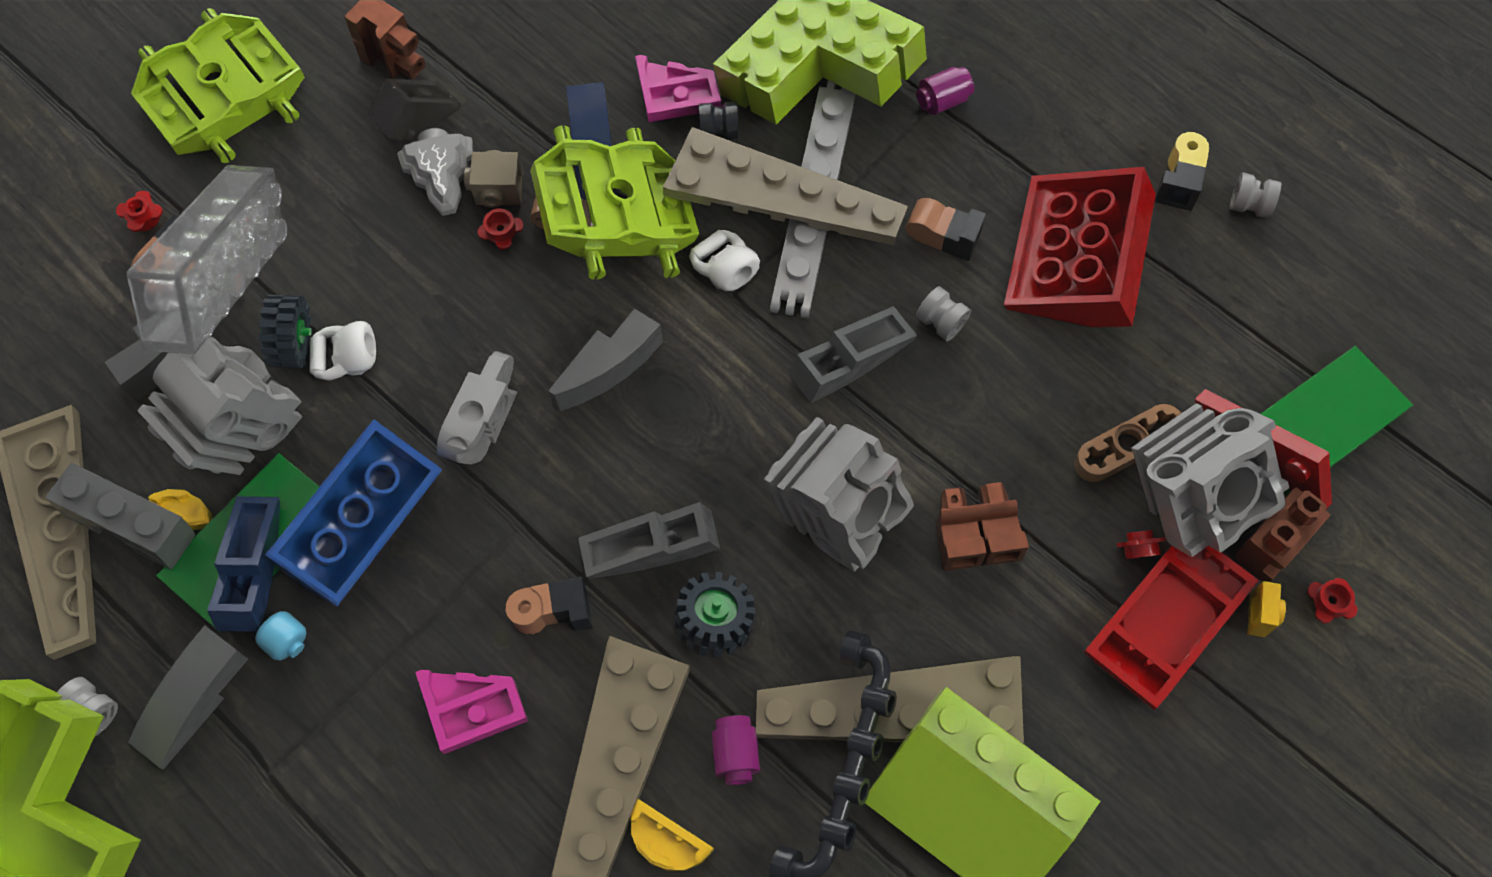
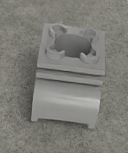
(218, 407)
(1210, 476)
(840, 491)

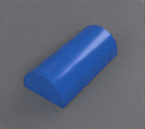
(353, 513)

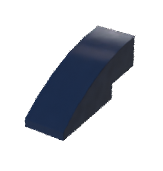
(589, 118)
(242, 567)

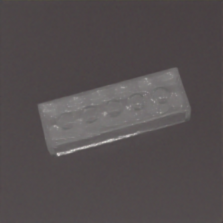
(206, 259)

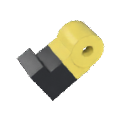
(1187, 168)

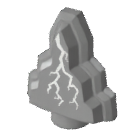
(438, 166)

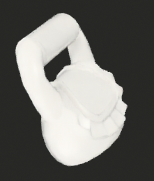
(729, 267)
(352, 350)

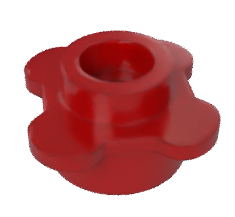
(145, 218)
(496, 219)
(1141, 544)
(1341, 592)

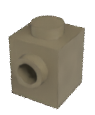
(495, 178)

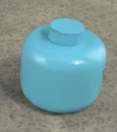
(281, 636)

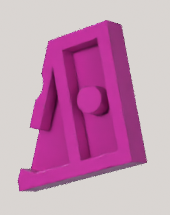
(675, 89)
(469, 706)

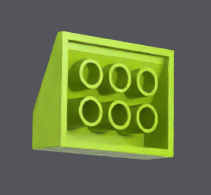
(979, 795)

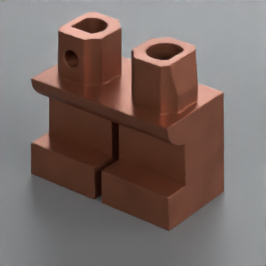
(383, 35)
(979, 531)
(1282, 535)

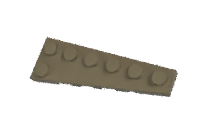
(750, 180)
(50, 545)
(834, 707)
(620, 745)

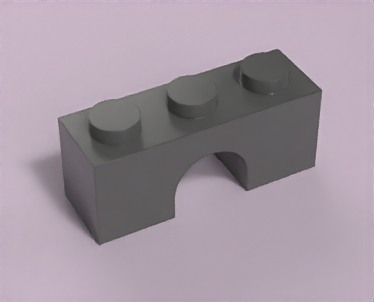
(129, 517)

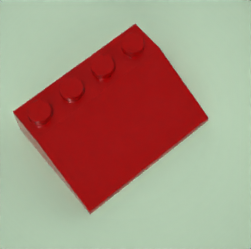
(1083, 247)

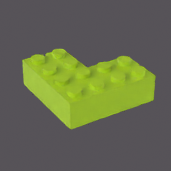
(811, 40)
(39, 759)

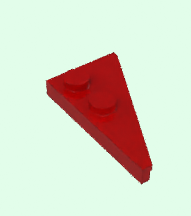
(1298, 460)

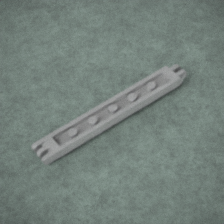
(804, 244)

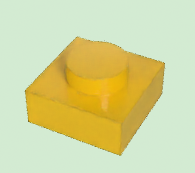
(1265, 609)

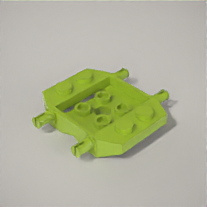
(231, 99)
(633, 226)

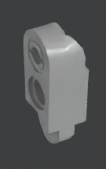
(478, 412)

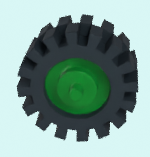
(285, 331)
(714, 614)

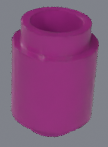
(945, 90)
(735, 749)

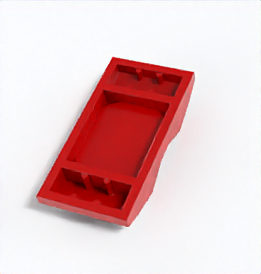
(1170, 621)

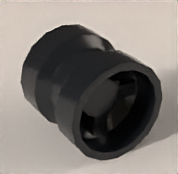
(719, 119)

